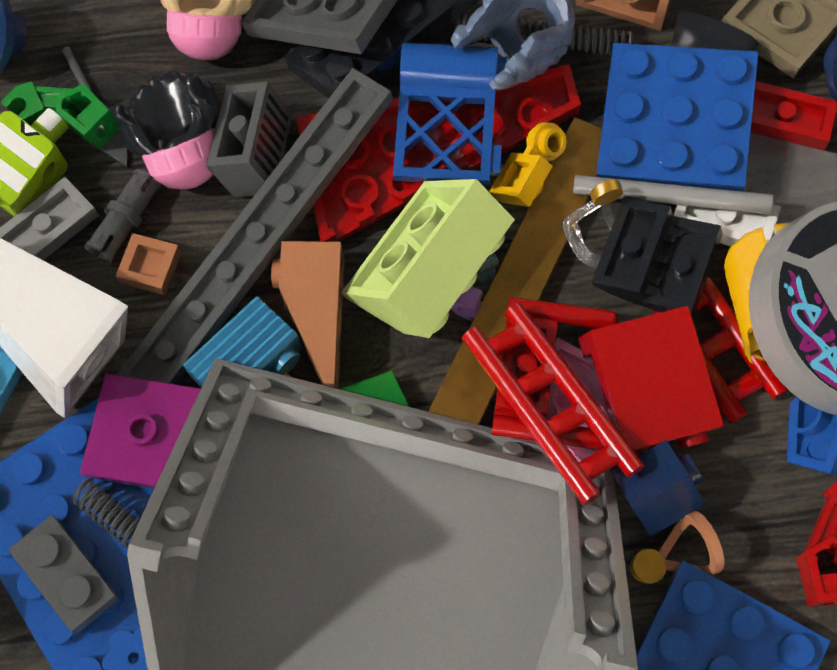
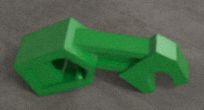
(94, 120)

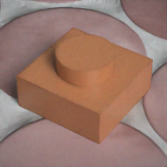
(148, 264)

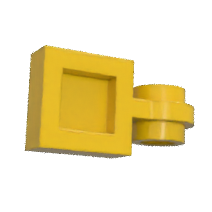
(525, 173)

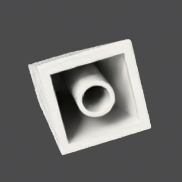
(56, 326)

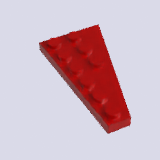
(365, 184)

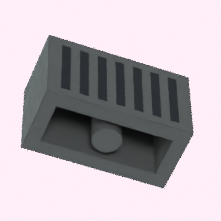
(248, 137)

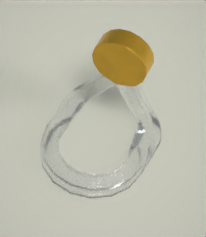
(601, 197)

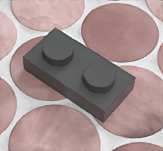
(64, 574)

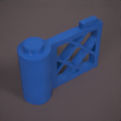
(455, 77)

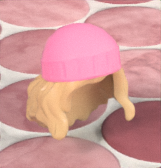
(205, 27)

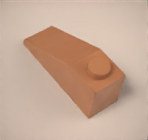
(311, 289)

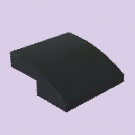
(657, 257)

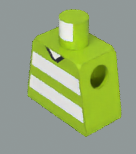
(29, 158)

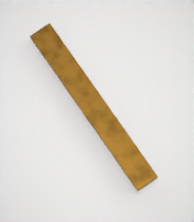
(523, 272)

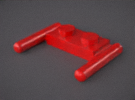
(522, 360)

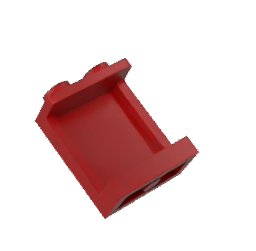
(654, 379)

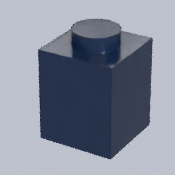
(663, 488)

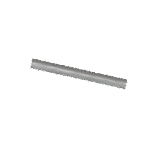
(682, 195)

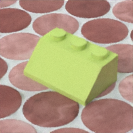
(430, 255)

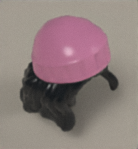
(172, 128)

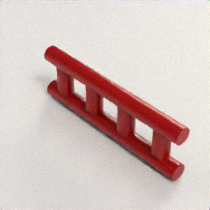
(729, 395)
(548, 432)

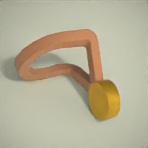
(650, 565)

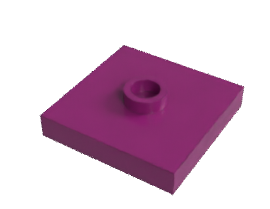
(135, 429)

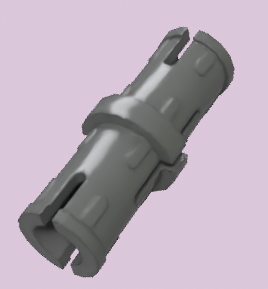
(122, 216)

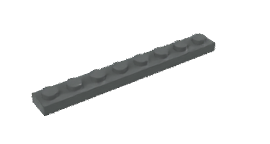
(259, 229)

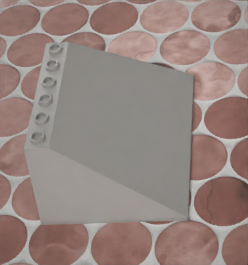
(369, 540)

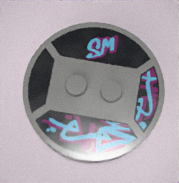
(797, 306)

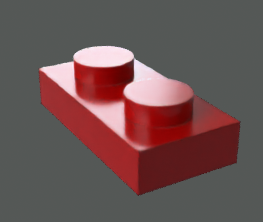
(792, 116)

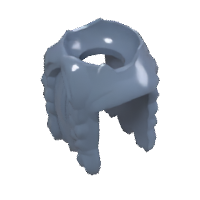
(524, 58)

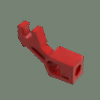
(821, 589)

